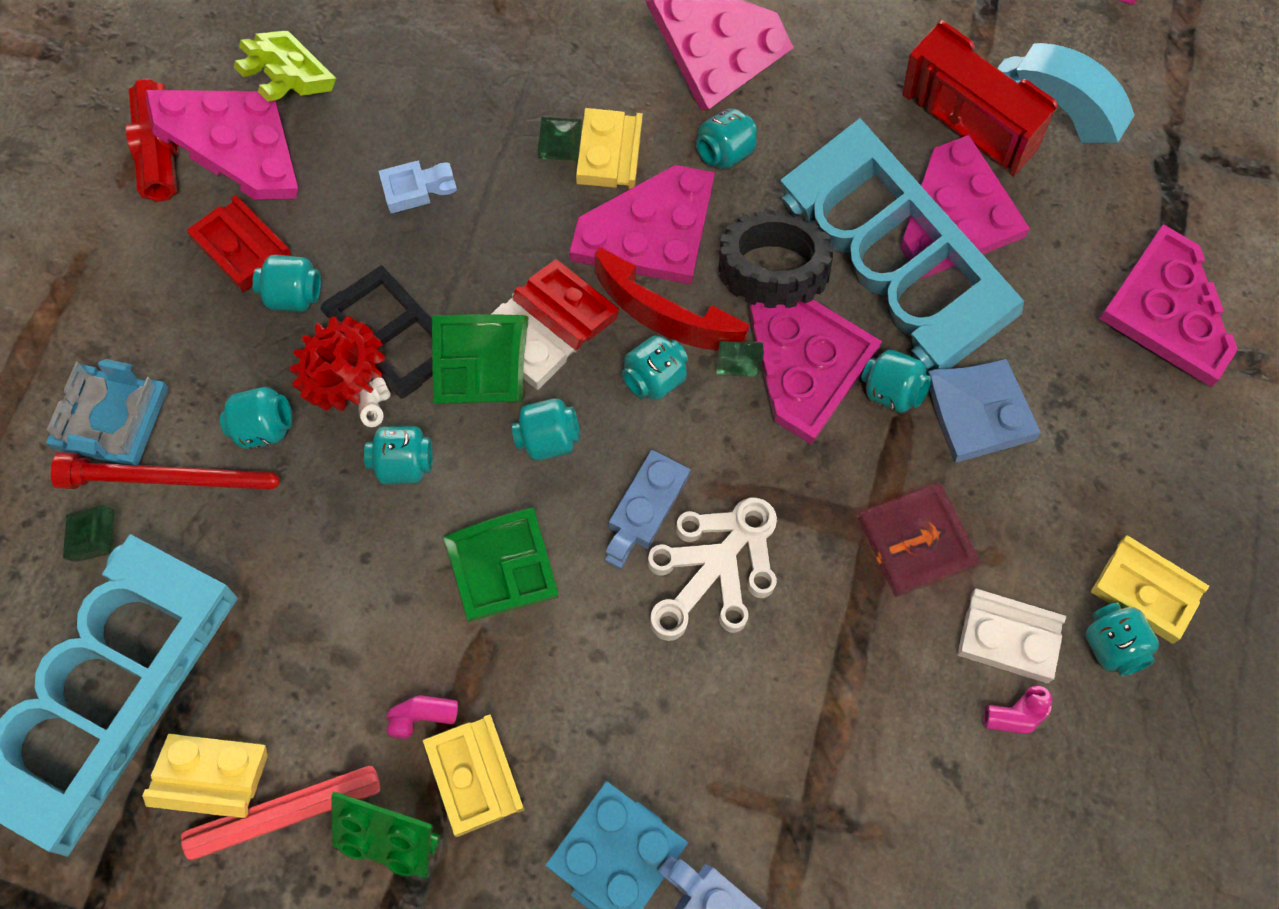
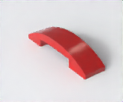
(661, 314)

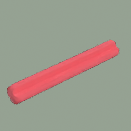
(277, 813)

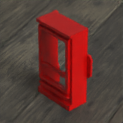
(977, 98)

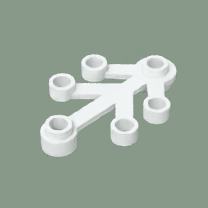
(716, 562)

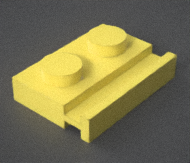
(609, 148)
(1153, 585)
(473, 775)
(206, 776)

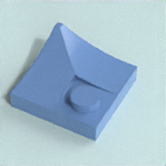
(981, 409)

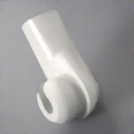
(368, 408)

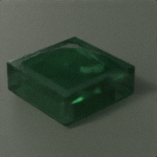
(559, 138)
(739, 358)
(88, 533)

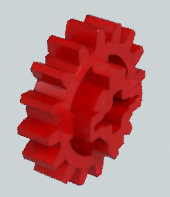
(337, 363)

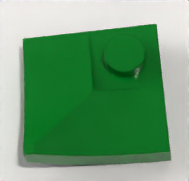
(478, 358)
(500, 565)

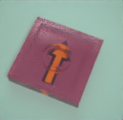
(918, 539)

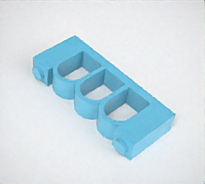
(846, 165)
(135, 574)

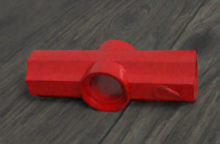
(152, 155)

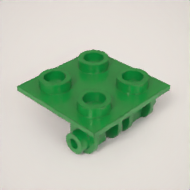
(382, 836)

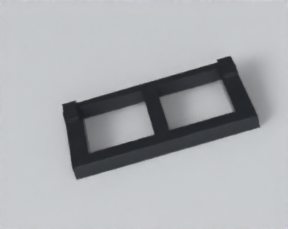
(414, 313)

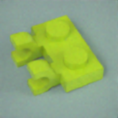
(285, 63)

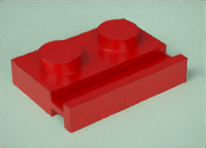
(236, 241)
(565, 304)

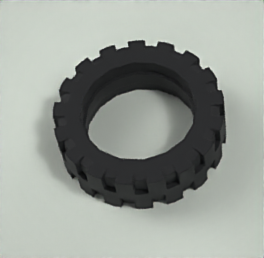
(769, 286)

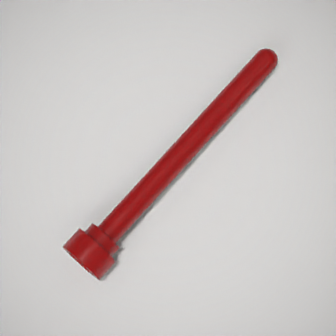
(71, 471)

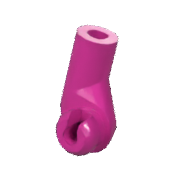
(417, 709)
(1023, 716)

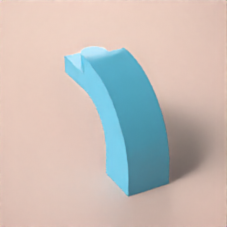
(1079, 86)

